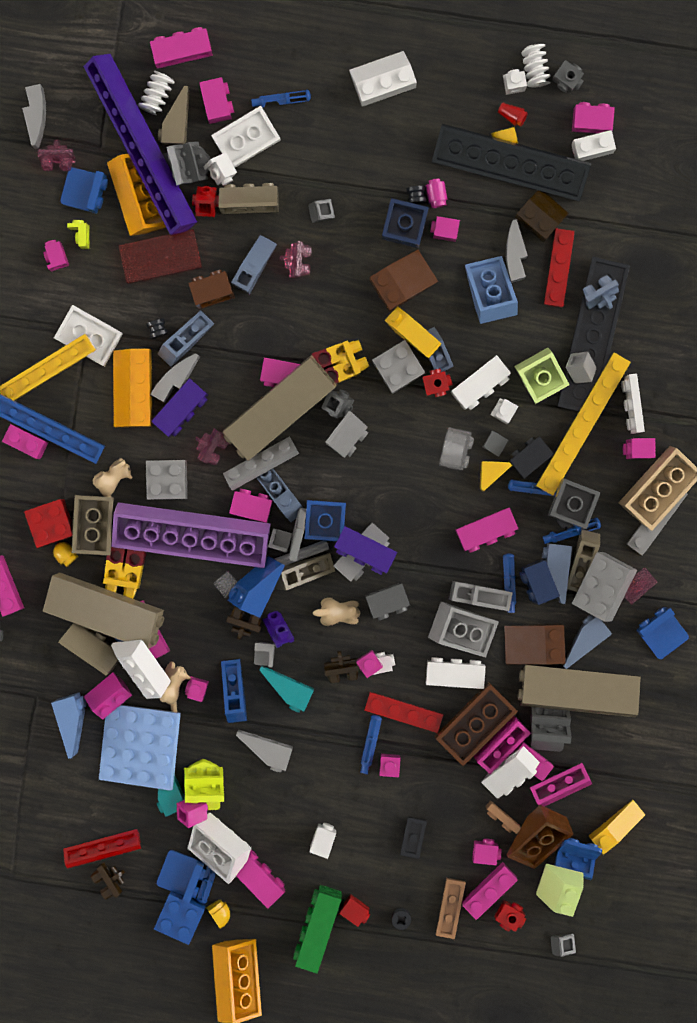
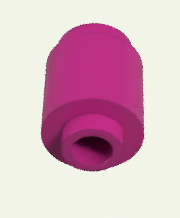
(436, 193)

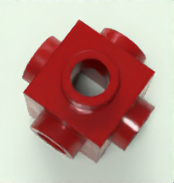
(205, 201)
(430, 386)
(505, 911)

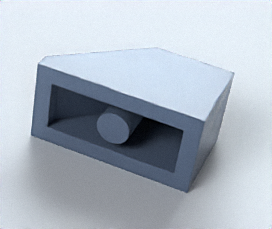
(440, 357)

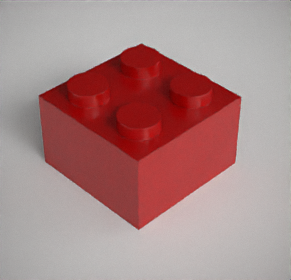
(50, 523)

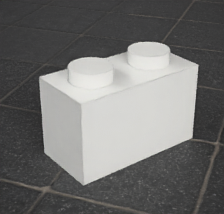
(593, 146)

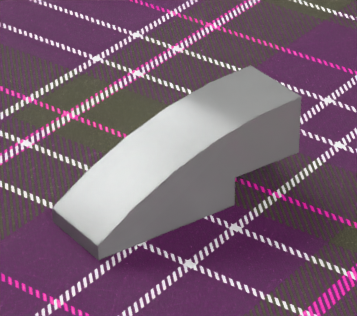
(35, 114)
(515, 253)
(175, 378)
(480, 596)

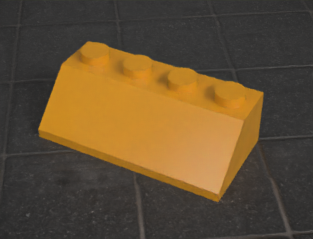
(136, 204)
(132, 387)
(236, 980)

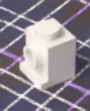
(515, 81)
(221, 169)
(504, 410)
(387, 662)

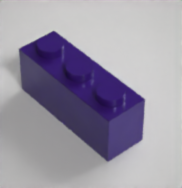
(180, 408)
(365, 550)

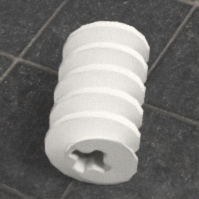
(534, 65)
(155, 93)

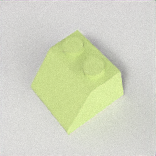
(541, 375)
(560, 889)

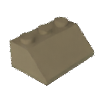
(248, 199)
(92, 525)
(90, 647)

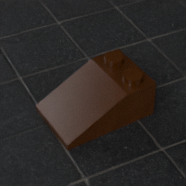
(403, 280)
(534, 644)
(539, 837)

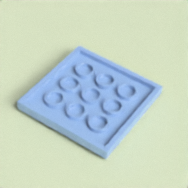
(140, 747)

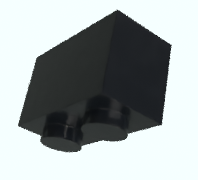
(530, 457)

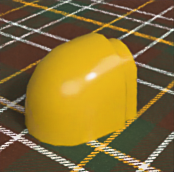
(507, 134)
(64, 554)
(220, 912)

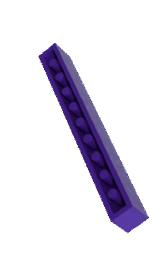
(140, 144)

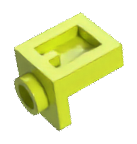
(82, 235)

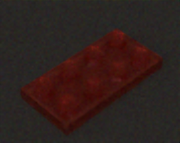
(160, 256)

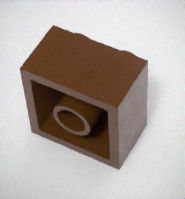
(211, 289)

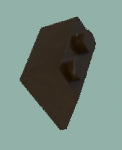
(541, 215)

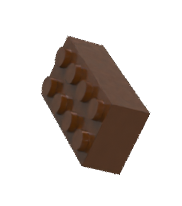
(475, 724)

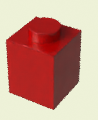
(354, 911)

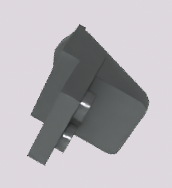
(187, 162)
(549, 729)

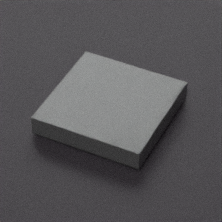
(297, 534)

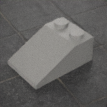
(347, 434)
(463, 629)

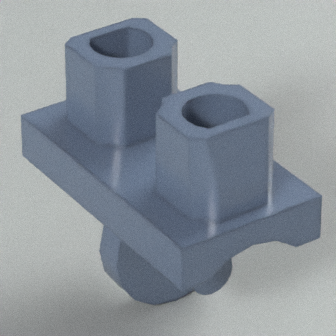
(602, 296)

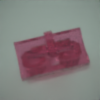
(56, 154)
(293, 259)
(207, 454)
(640, 585)

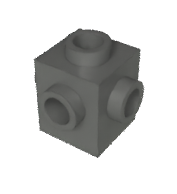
(568, 70)
(338, 403)

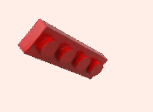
(559, 268)
(403, 712)
(102, 848)

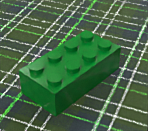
(318, 929)

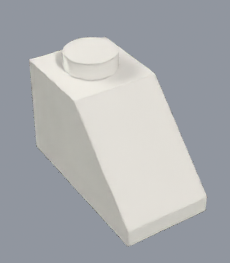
(323, 840)

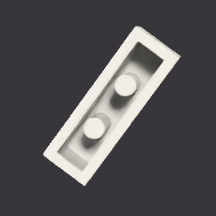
(481, 383)
(455, 673)
(511, 773)

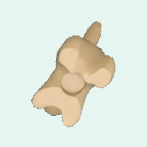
(108, 481)
(335, 612)
(176, 676)

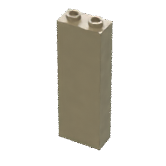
(279, 408)
(103, 610)
(579, 691)

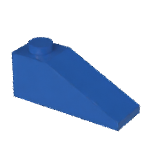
(233, 691)

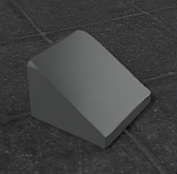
(321, 210)
(495, 443)
(563, 944)

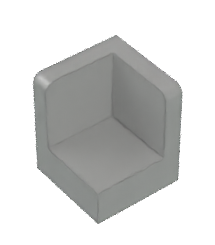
(581, 367)
(280, 540)
(264, 653)

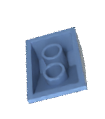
(491, 290)
(70, 716)

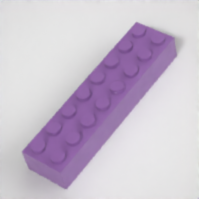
(190, 535)

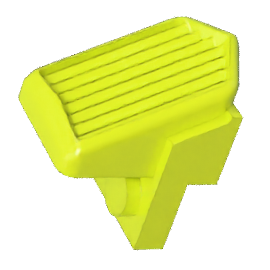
(204, 784)

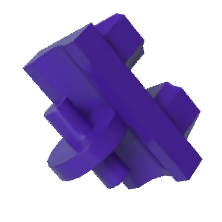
(278, 629)

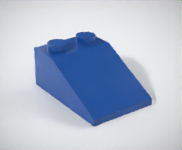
(256, 587)

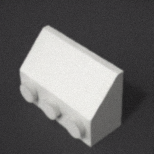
(383, 78)
(142, 667)
(219, 848)

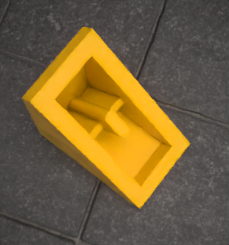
(491, 472)

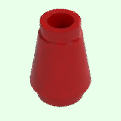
(513, 114)

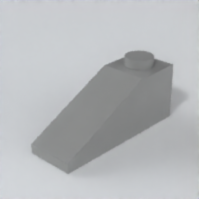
(269, 751)

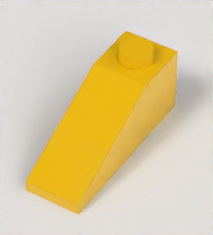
(412, 332)
(617, 827)

